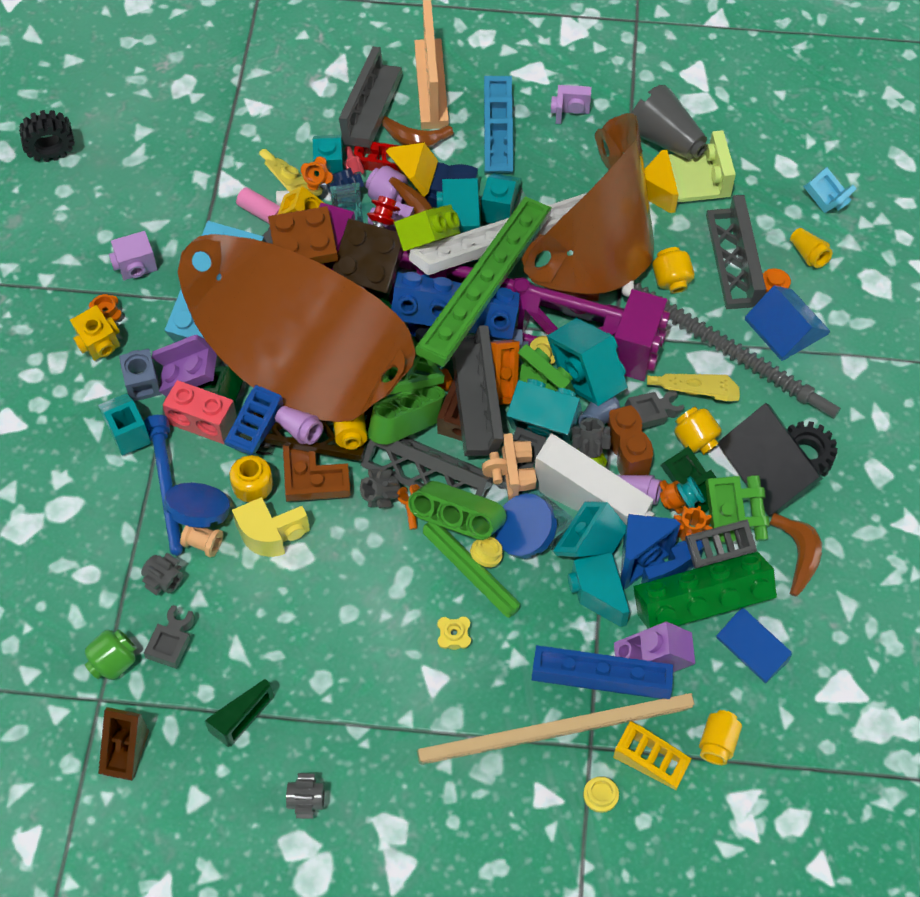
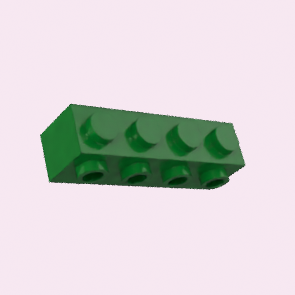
(706, 591)

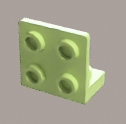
(707, 176)

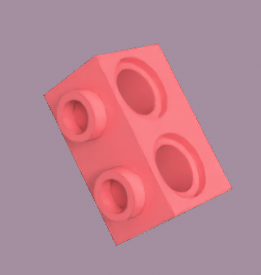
(200, 411)

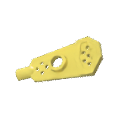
(285, 173)
(719, 386)

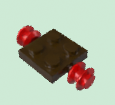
(370, 252)

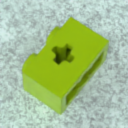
(427, 227)

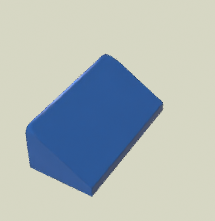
(754, 645)

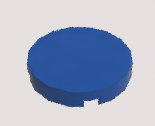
(196, 504)
(528, 526)

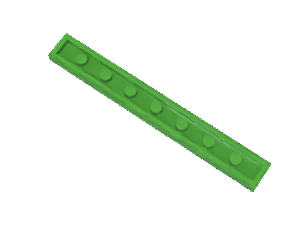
(483, 282)

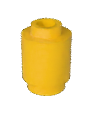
(351, 433)
(720, 737)

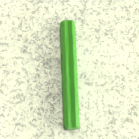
(471, 569)

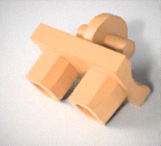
(512, 453)

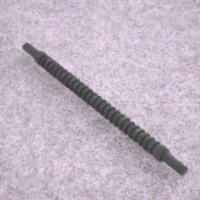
(804, 393)

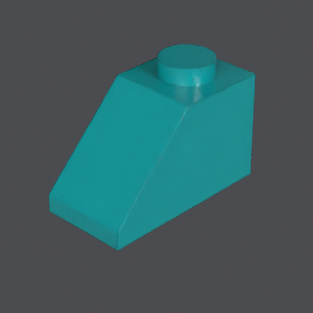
(331, 149)
(499, 197)
(592, 531)
(600, 587)

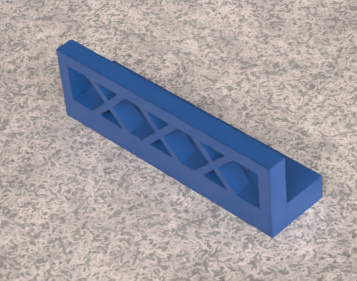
(602, 672)

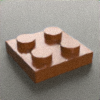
(305, 233)

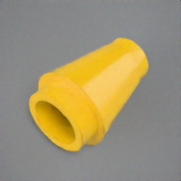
(812, 248)

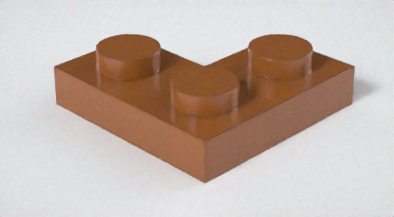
(310, 481)

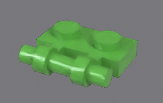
(727, 506)

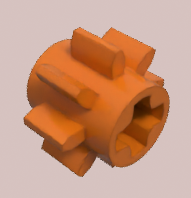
(693, 517)

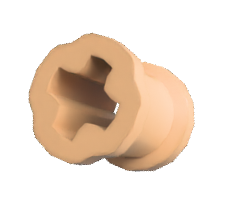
(202, 539)

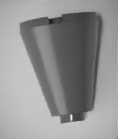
(668, 124)

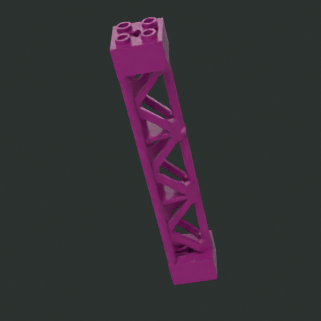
(638, 327)

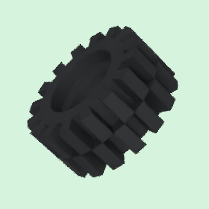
(42, 125)
(819, 441)

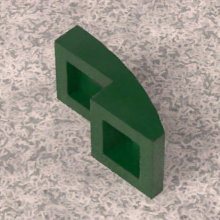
(685, 465)

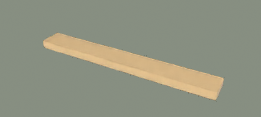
(554, 729)

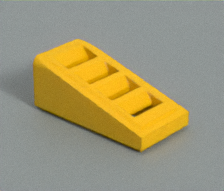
(646, 738)

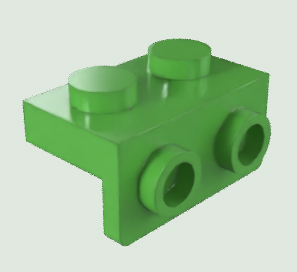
(537, 367)

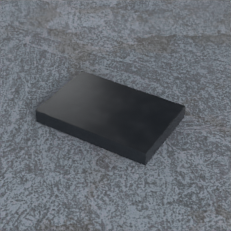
(767, 449)

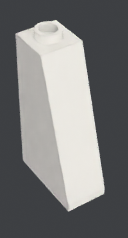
(575, 478)

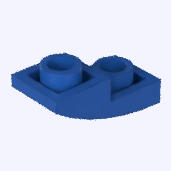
(678, 562)

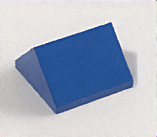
(785, 322)
(644, 542)

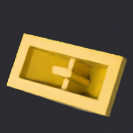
(416, 163)
(661, 182)

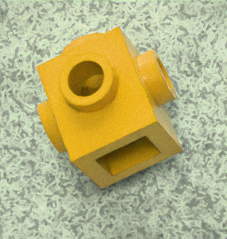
(95, 333)

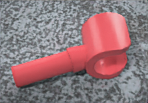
(353, 161)

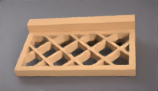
(430, 75)

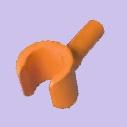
(403, 498)

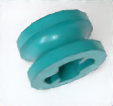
(690, 492)

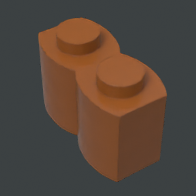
(629, 442)

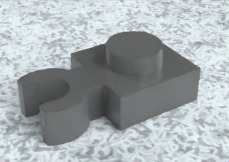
(655, 410)
(170, 642)

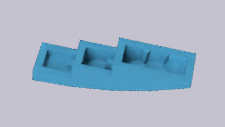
(498, 124)

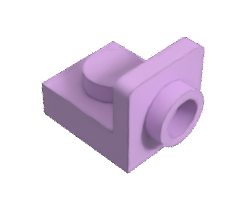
(571, 100)

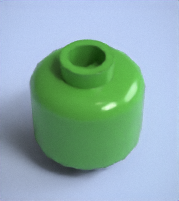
(110, 654)

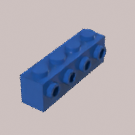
(423, 298)

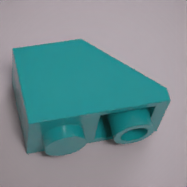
(125, 423)

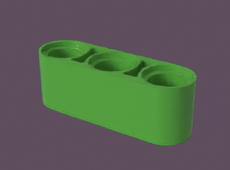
(405, 414)
(471, 509)

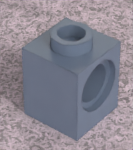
(139, 385)

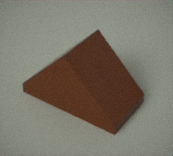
(121, 743)

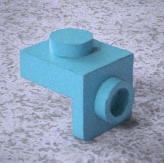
(828, 191)

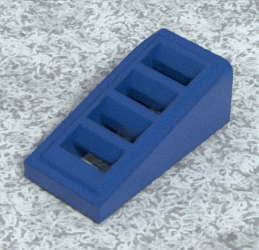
(259, 401)

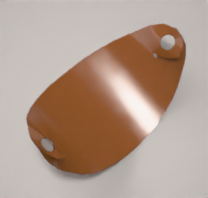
(604, 229)
(294, 326)

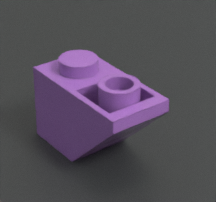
(659, 644)

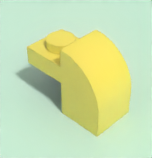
(266, 534)

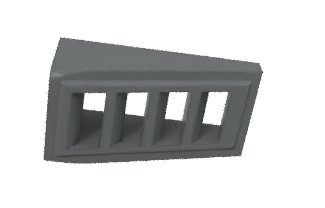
(743, 536)

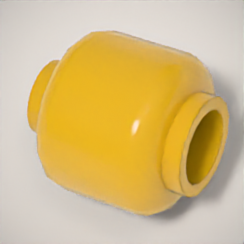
(673, 270)
(698, 430)
(251, 478)

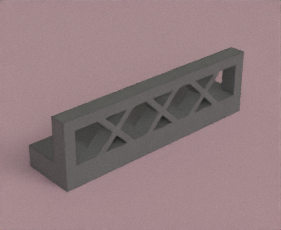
(369, 100)
(746, 250)
(477, 395)
(430, 458)

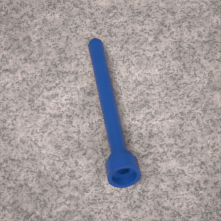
(158, 431)

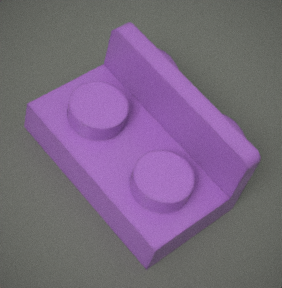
(186, 361)

